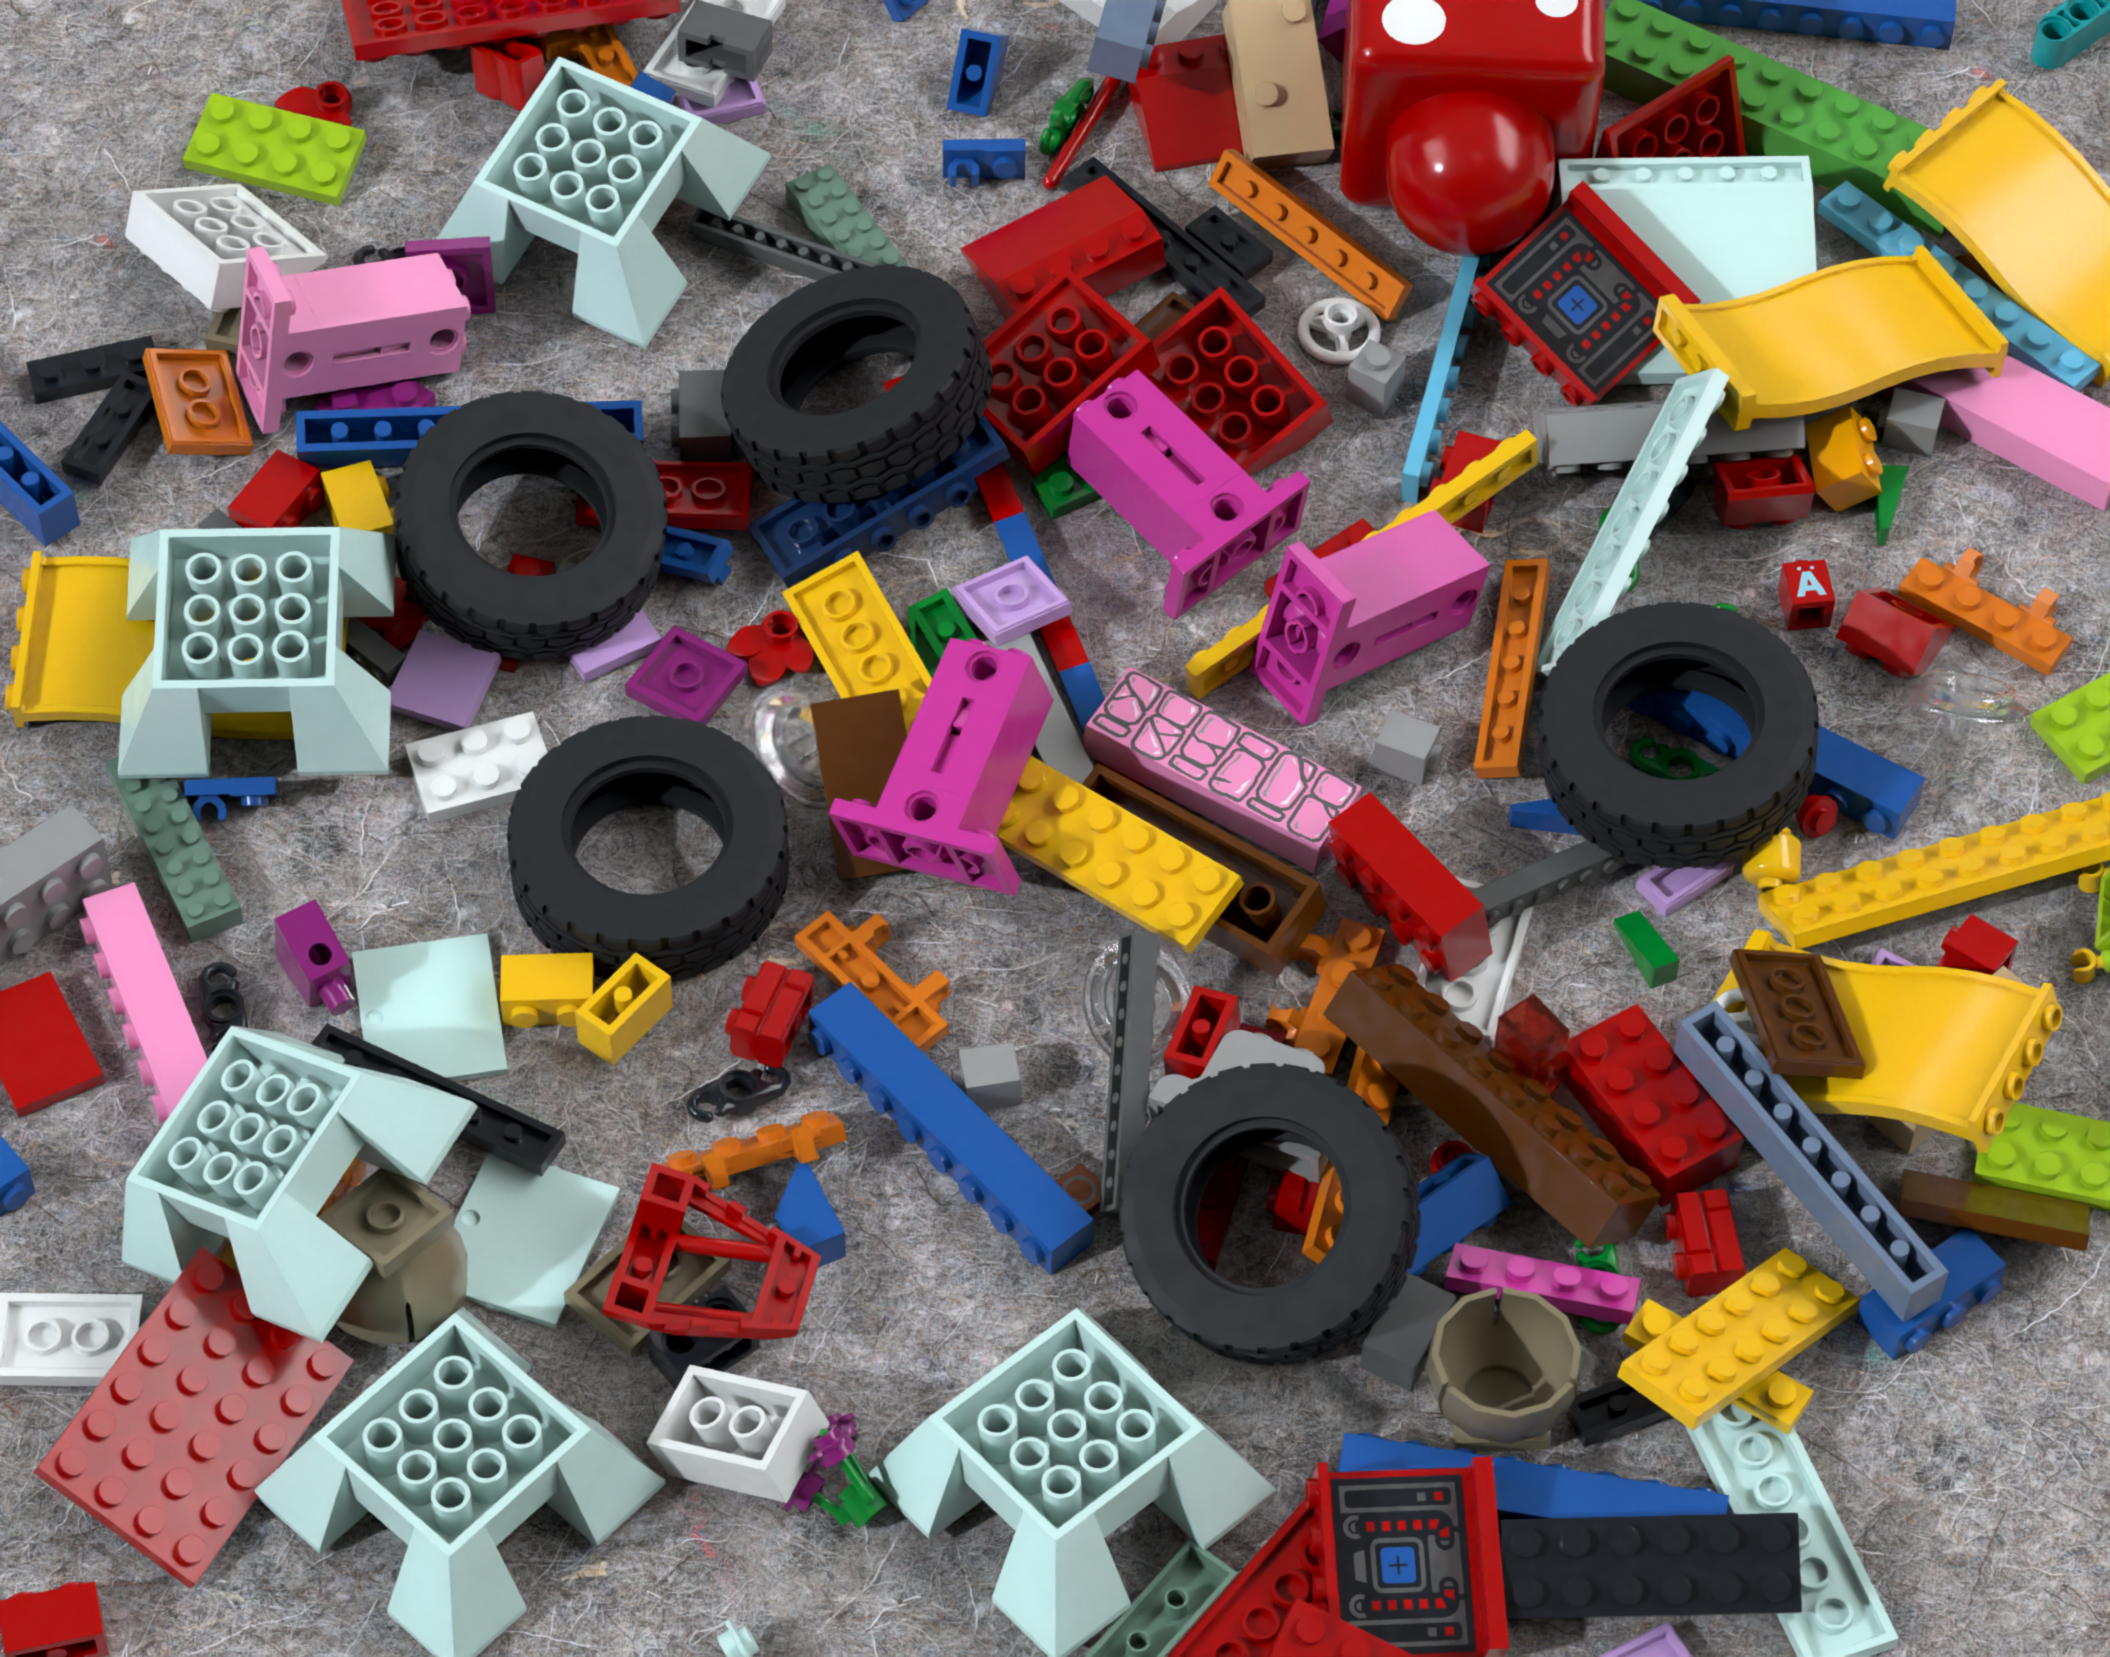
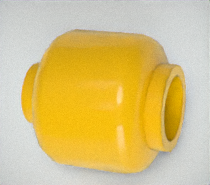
(1774, 862)

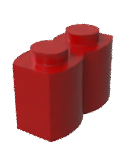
(507, 71)

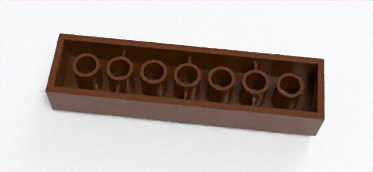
(1493, 1104)

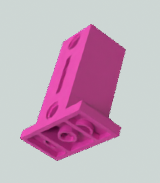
(1179, 488)
(1363, 608)
(956, 771)

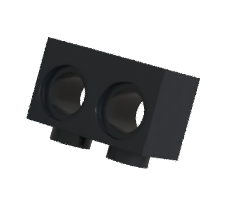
(704, 1352)

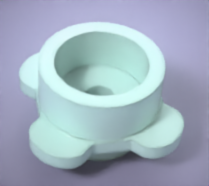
(737, 1641)

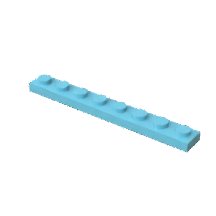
(2027, 336)
(1443, 377)

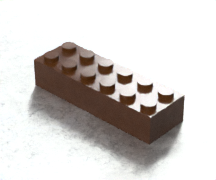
(1273, 906)

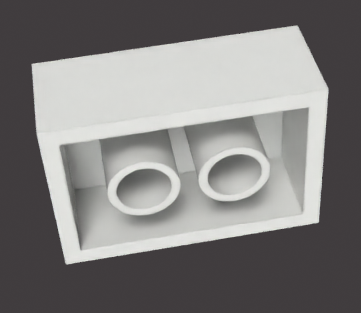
(737, 1433)

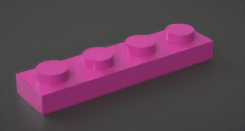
(1563, 1285)

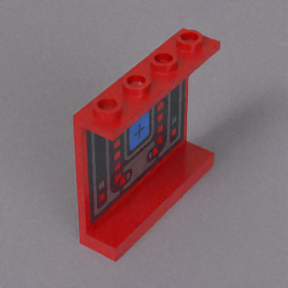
(1580, 297)
(1412, 1556)

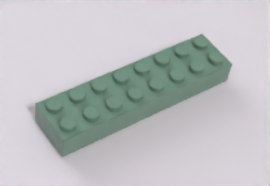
(839, 218)
(178, 853)
(1167, 1606)

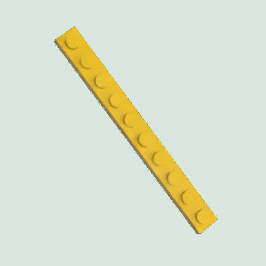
(1451, 500)

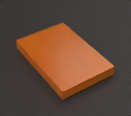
(197, 401)

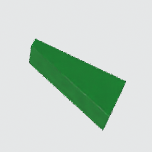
(1886, 503)
(1648, 949)

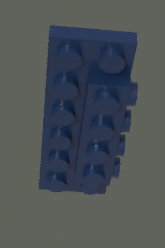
(812, 536)

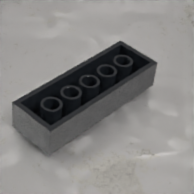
(1651, 1566)

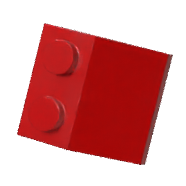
(1762, 491)
(1893, 632)

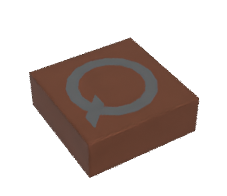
(1082, 1187)

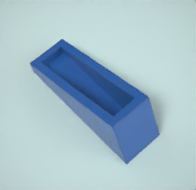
(1539, 816)

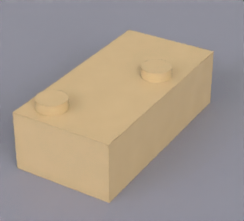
(1278, 82)

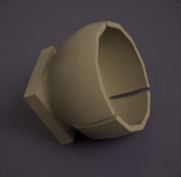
(413, 1254)
(1506, 1375)

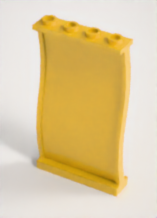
(2022, 210)
(1832, 336)
(84, 652)
(1934, 1043)

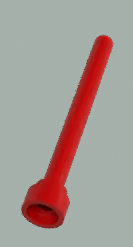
(1080, 133)

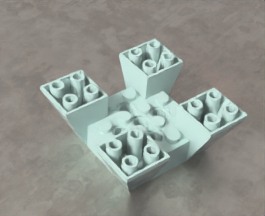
(595, 175)
(296, 664)
(258, 1158)
(502, 1427)
(1067, 1452)

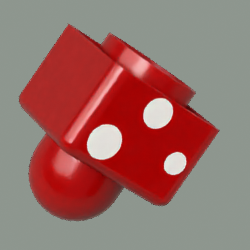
(1466, 111)

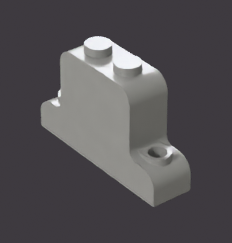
(1243, 1049)

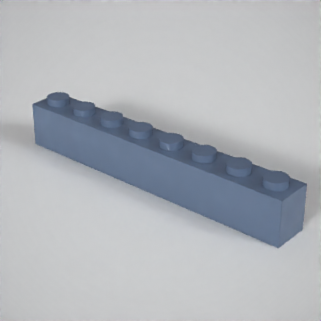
(1810, 1162)

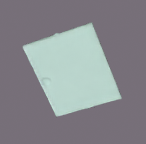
(433, 1005)
(530, 1236)

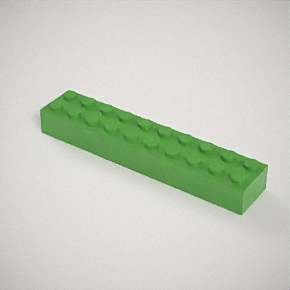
(1778, 105)

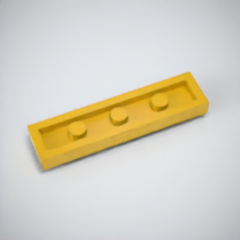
(1773, 1400)

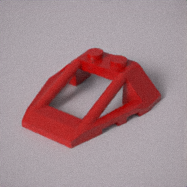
(656, 1237)

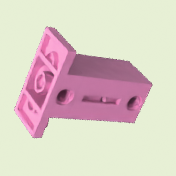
(344, 328)

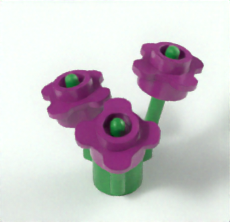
(833, 1446)

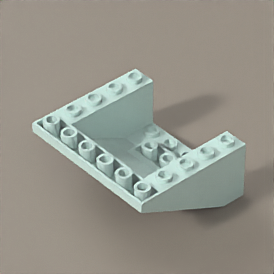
(1713, 220)

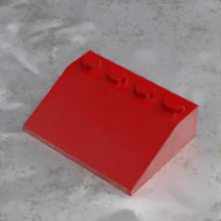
(1187, 104)
(1687, 121)
(1090, 231)
(1051, 360)
(1237, 384)

